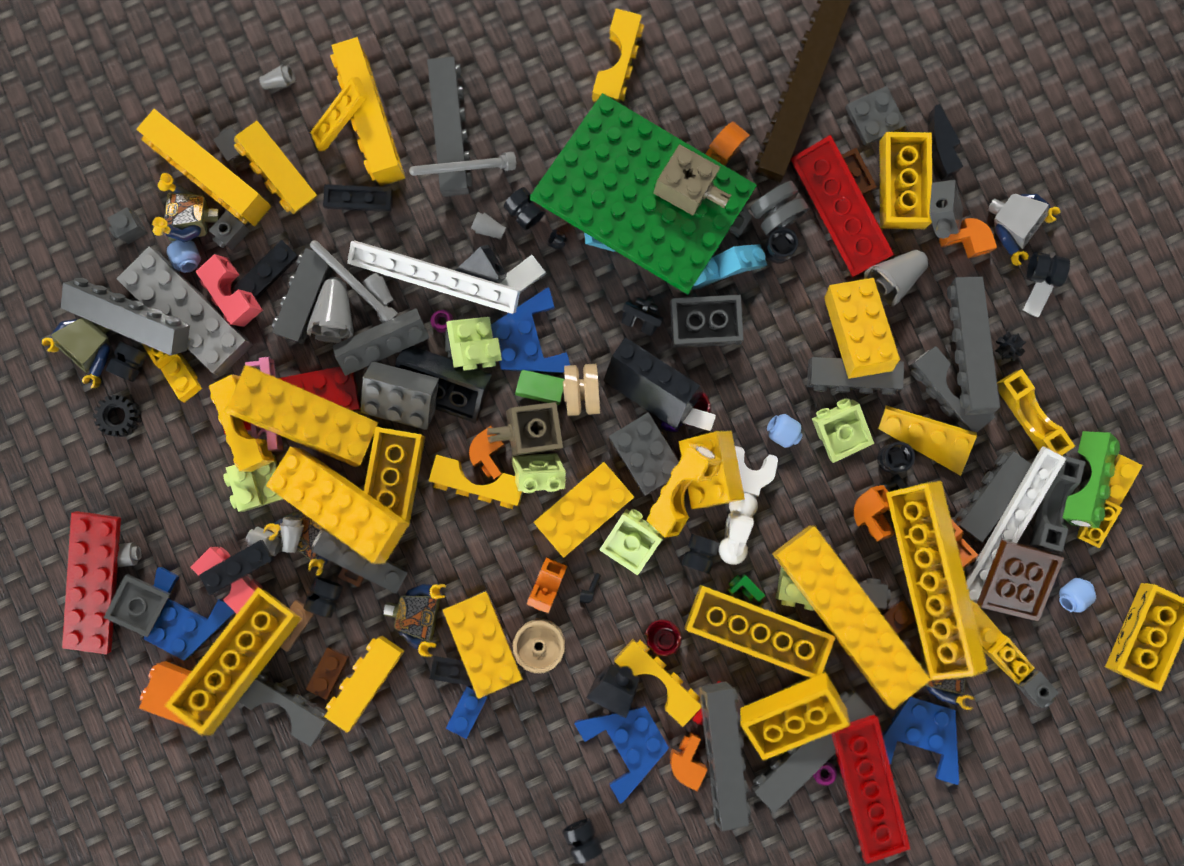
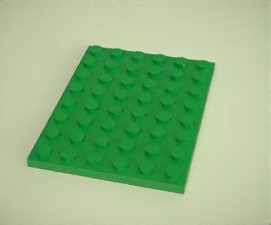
(607, 188)

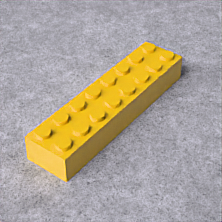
(936, 581)
(851, 616)

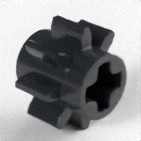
(1010, 346)

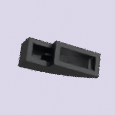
(943, 144)

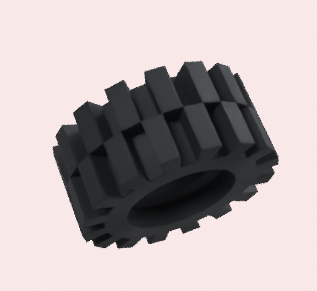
(105, 410)

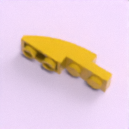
(177, 372)
(1124, 476)
(1001, 648)

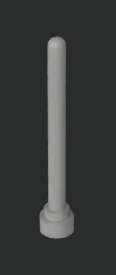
(505, 161)
(384, 312)

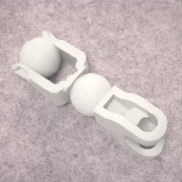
(740, 521)

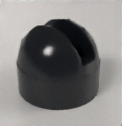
(557, 239)

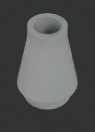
(278, 77)
(487, 226)
(377, 287)
(291, 532)

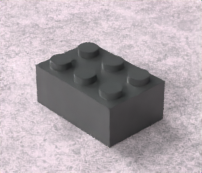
(706, 321)
(399, 395)
(645, 453)

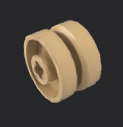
(581, 389)
(536, 659)

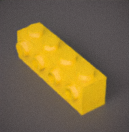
(274, 167)
(364, 683)

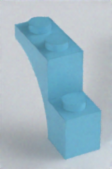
(732, 262)

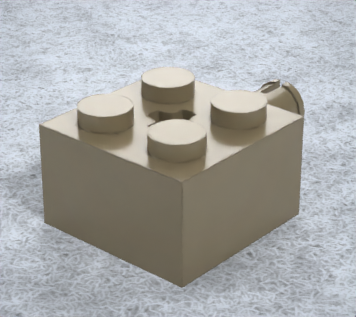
(689, 180)
(518, 430)

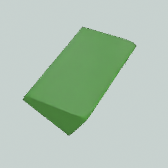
(540, 387)

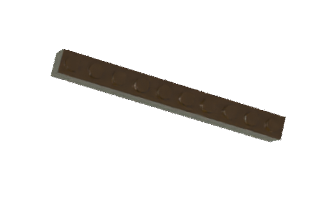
(802, 88)

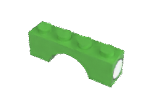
(1087, 506)

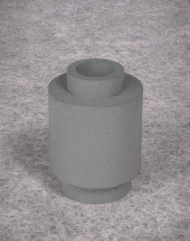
(257, 534)
(128, 554)

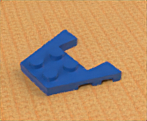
(519, 338)
(179, 628)
(929, 728)
(635, 739)

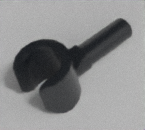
(587, 596)

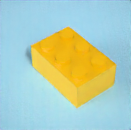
(726, 482)

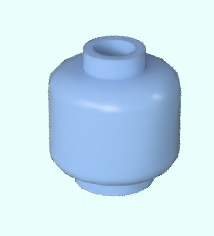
(183, 255)
(784, 430)
(1077, 595)

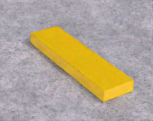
(338, 113)

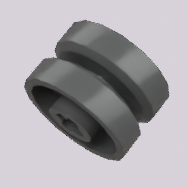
(779, 208)

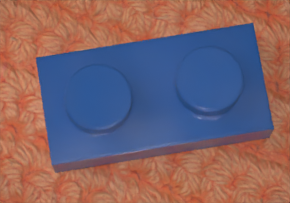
(466, 713)

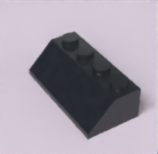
(652, 383)
(458, 391)

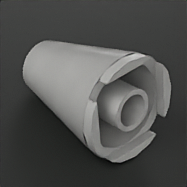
(897, 275)
(332, 313)

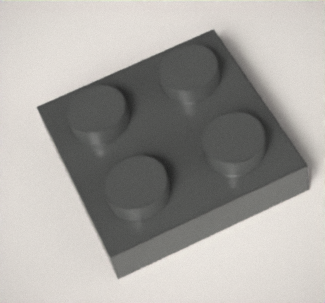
(875, 115)
(137, 605)

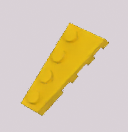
(932, 438)

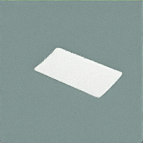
(1038, 298)
(700, 419)

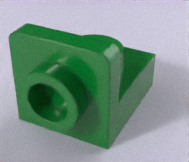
(750, 589)

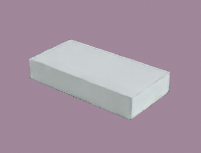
(524, 274)

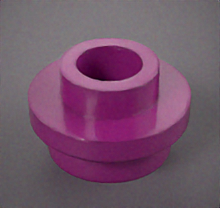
(437, 316)
(831, 776)

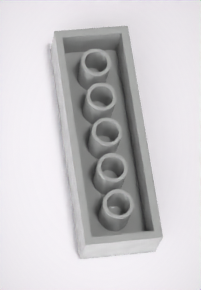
(166, 289)

